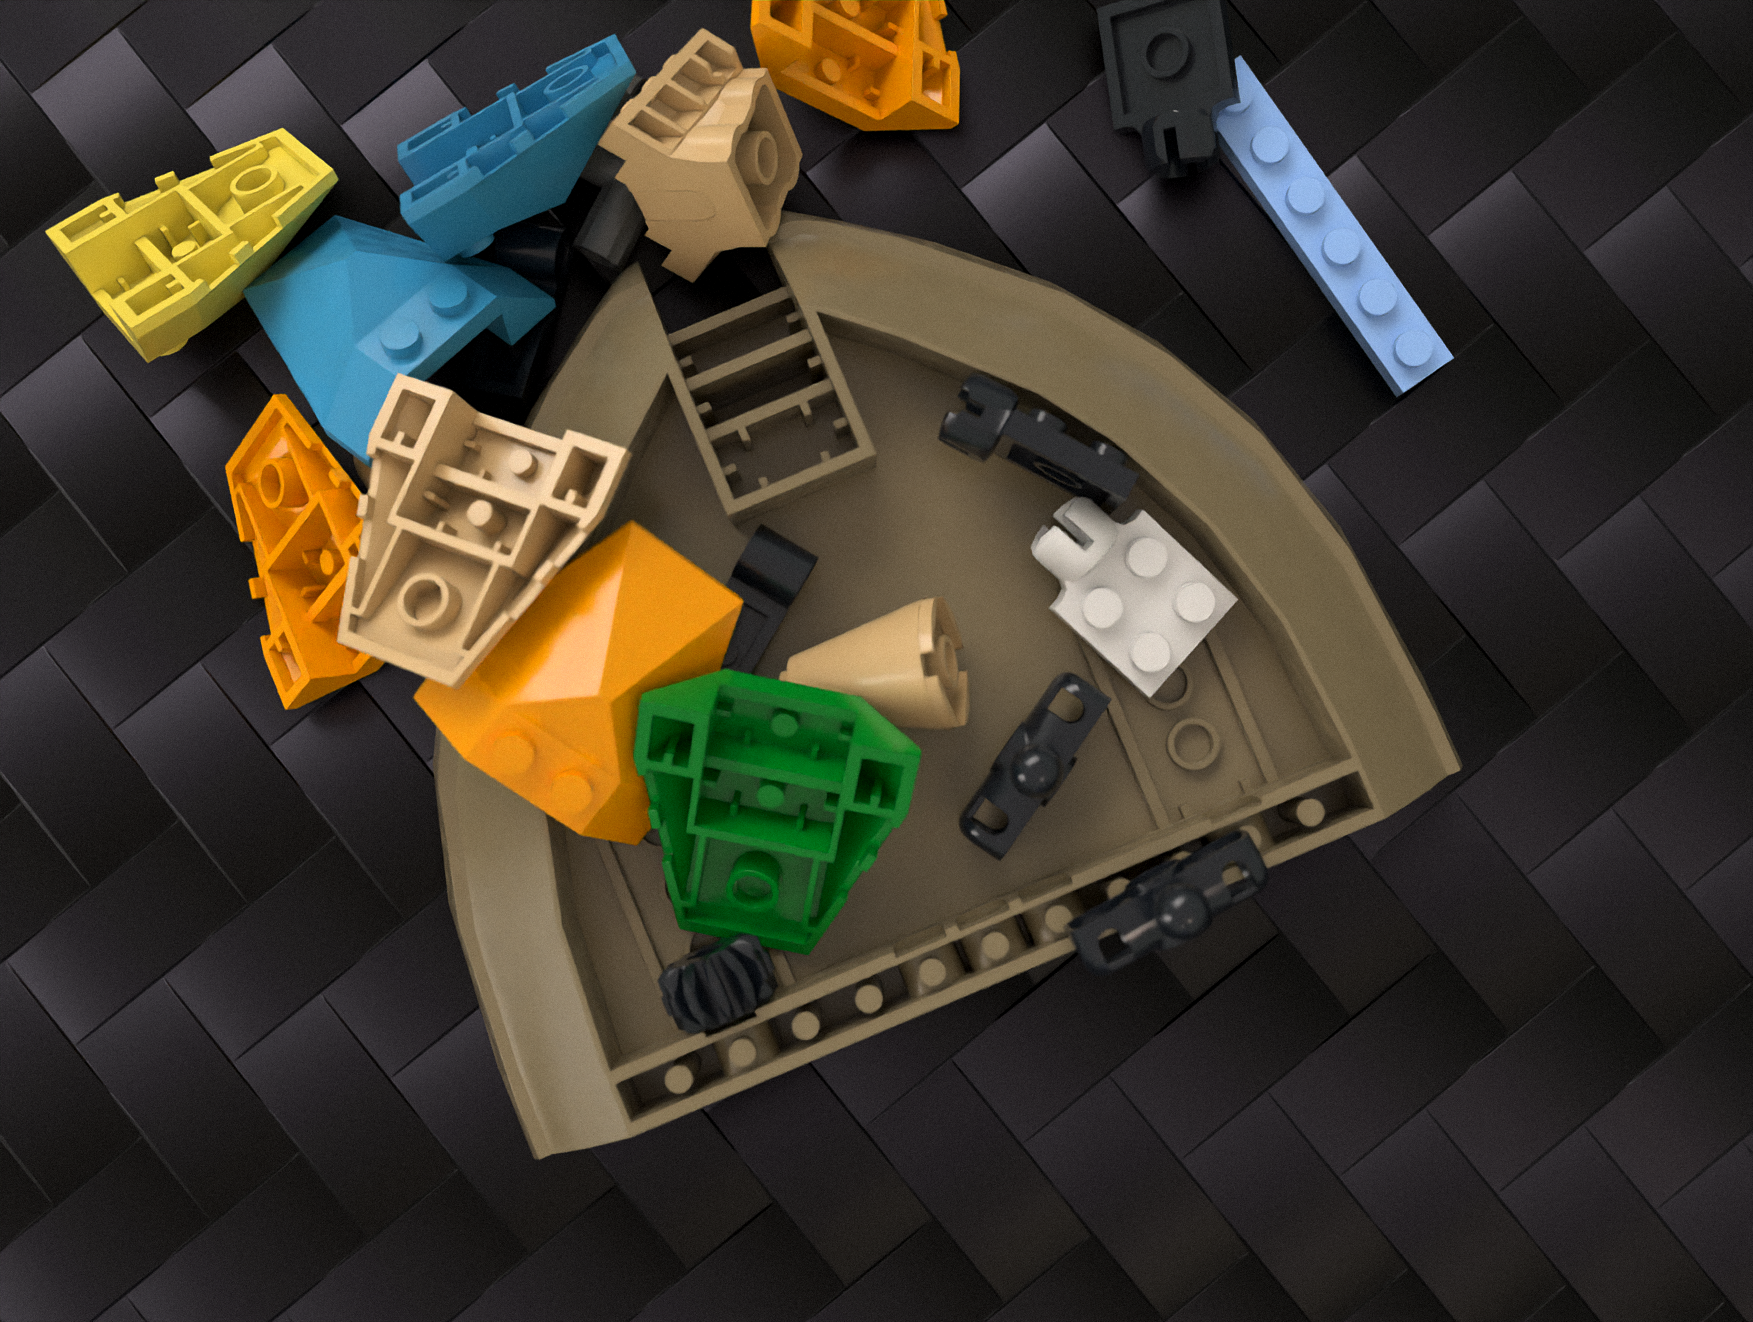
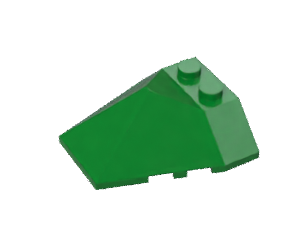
(768, 801)

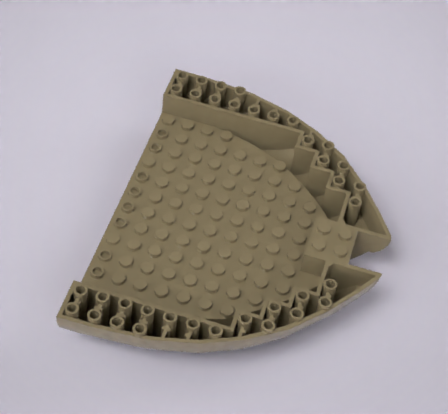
(826, 429)

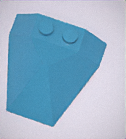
(512, 155)
(375, 304)

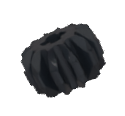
(718, 983)

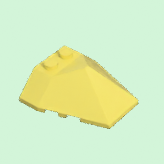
(193, 245)

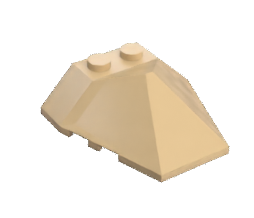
(463, 528)

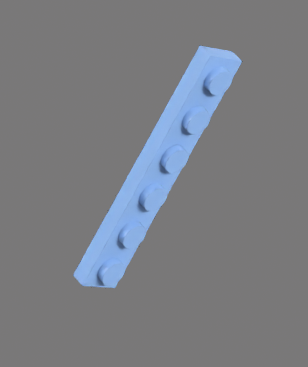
(1328, 237)

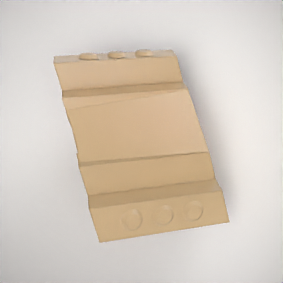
(706, 154)

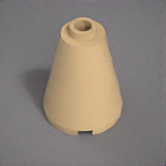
(897, 665)

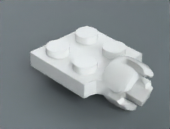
(1130, 591)

